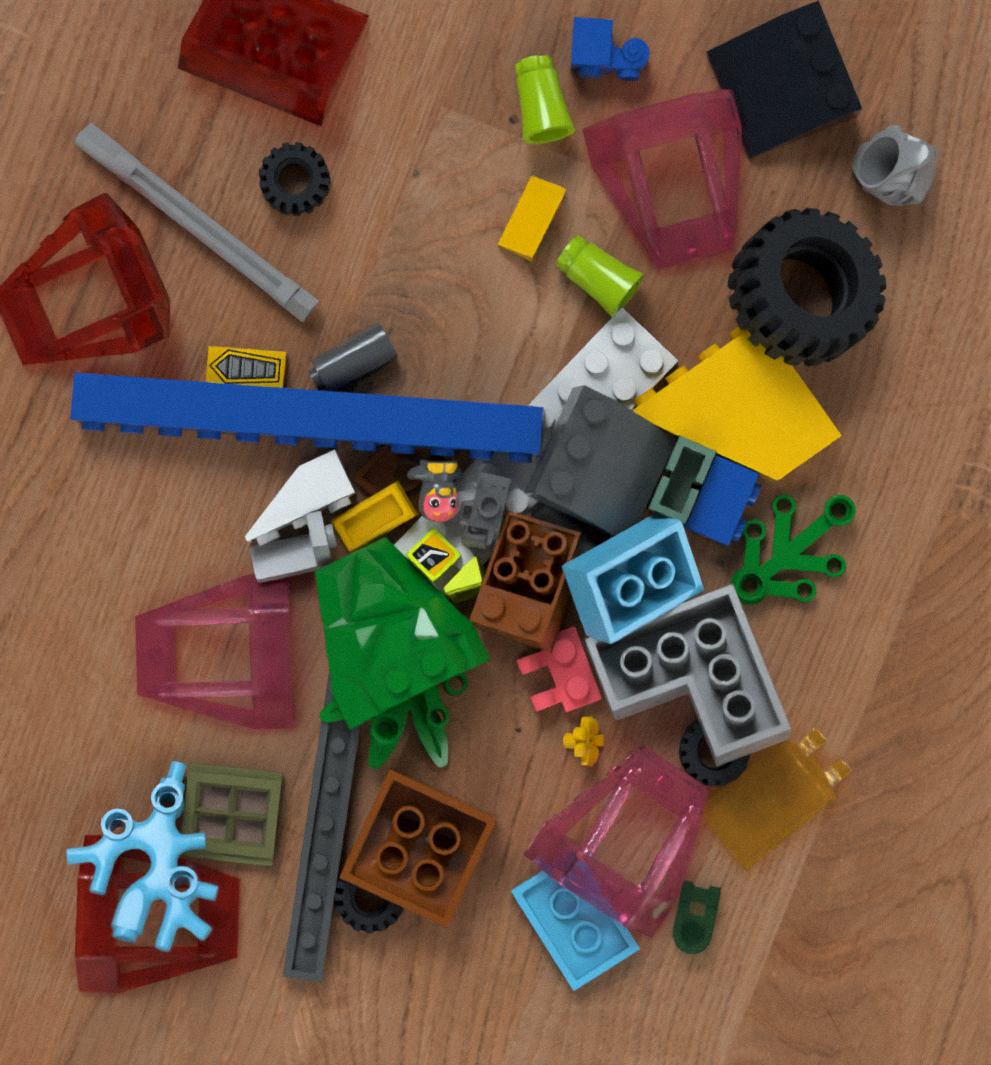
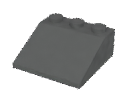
(600, 462)

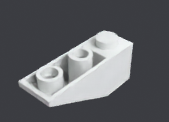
(310, 489)

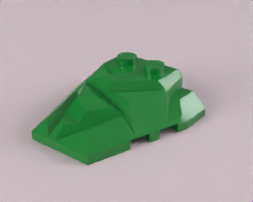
(389, 632)

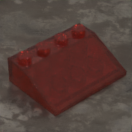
(275, 51)

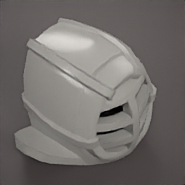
(896, 167)

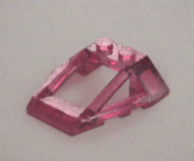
(662, 123)
(269, 653)
(597, 883)

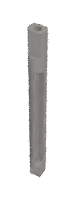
(195, 221)

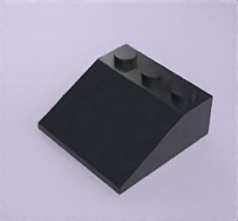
(786, 79)

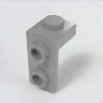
(295, 554)

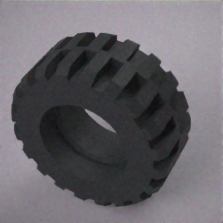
(838, 256)

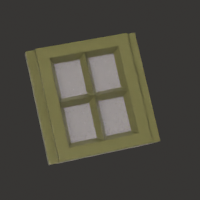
(234, 811)

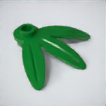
(432, 740)

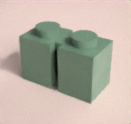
(686, 466)

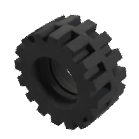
(693, 765)

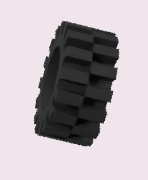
(294, 155)
(360, 918)

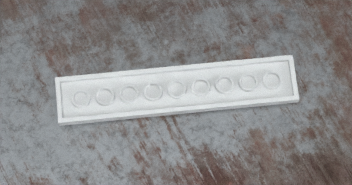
(617, 362)

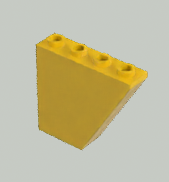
(742, 408)

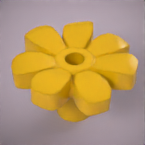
(585, 741)

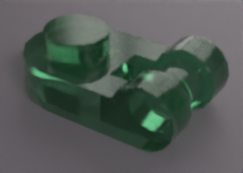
(690, 930)

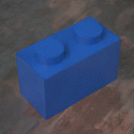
(722, 501)

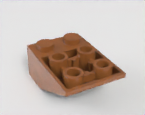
(525, 582)

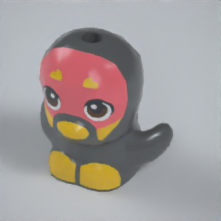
(438, 492)

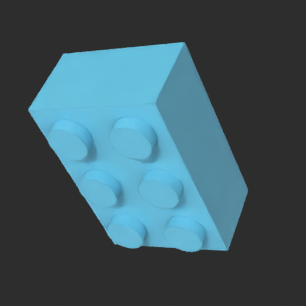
(633, 578)

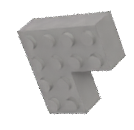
(700, 652)

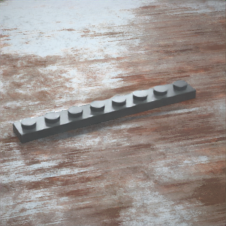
(321, 849)

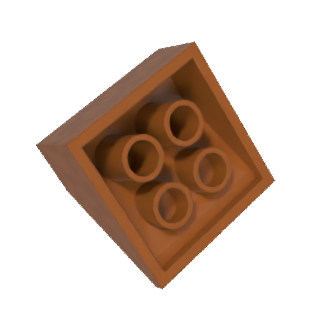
(418, 847)

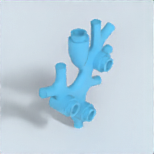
(163, 845)

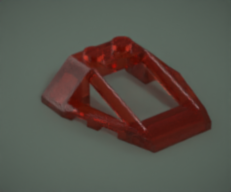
(121, 241)
(97, 950)

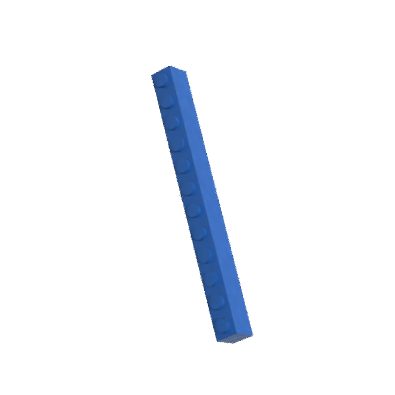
(308, 415)

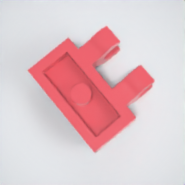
(569, 671)

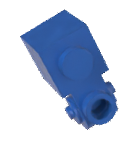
(596, 54)

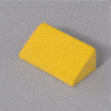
(532, 218)

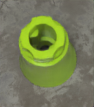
(541, 101)
(599, 274)

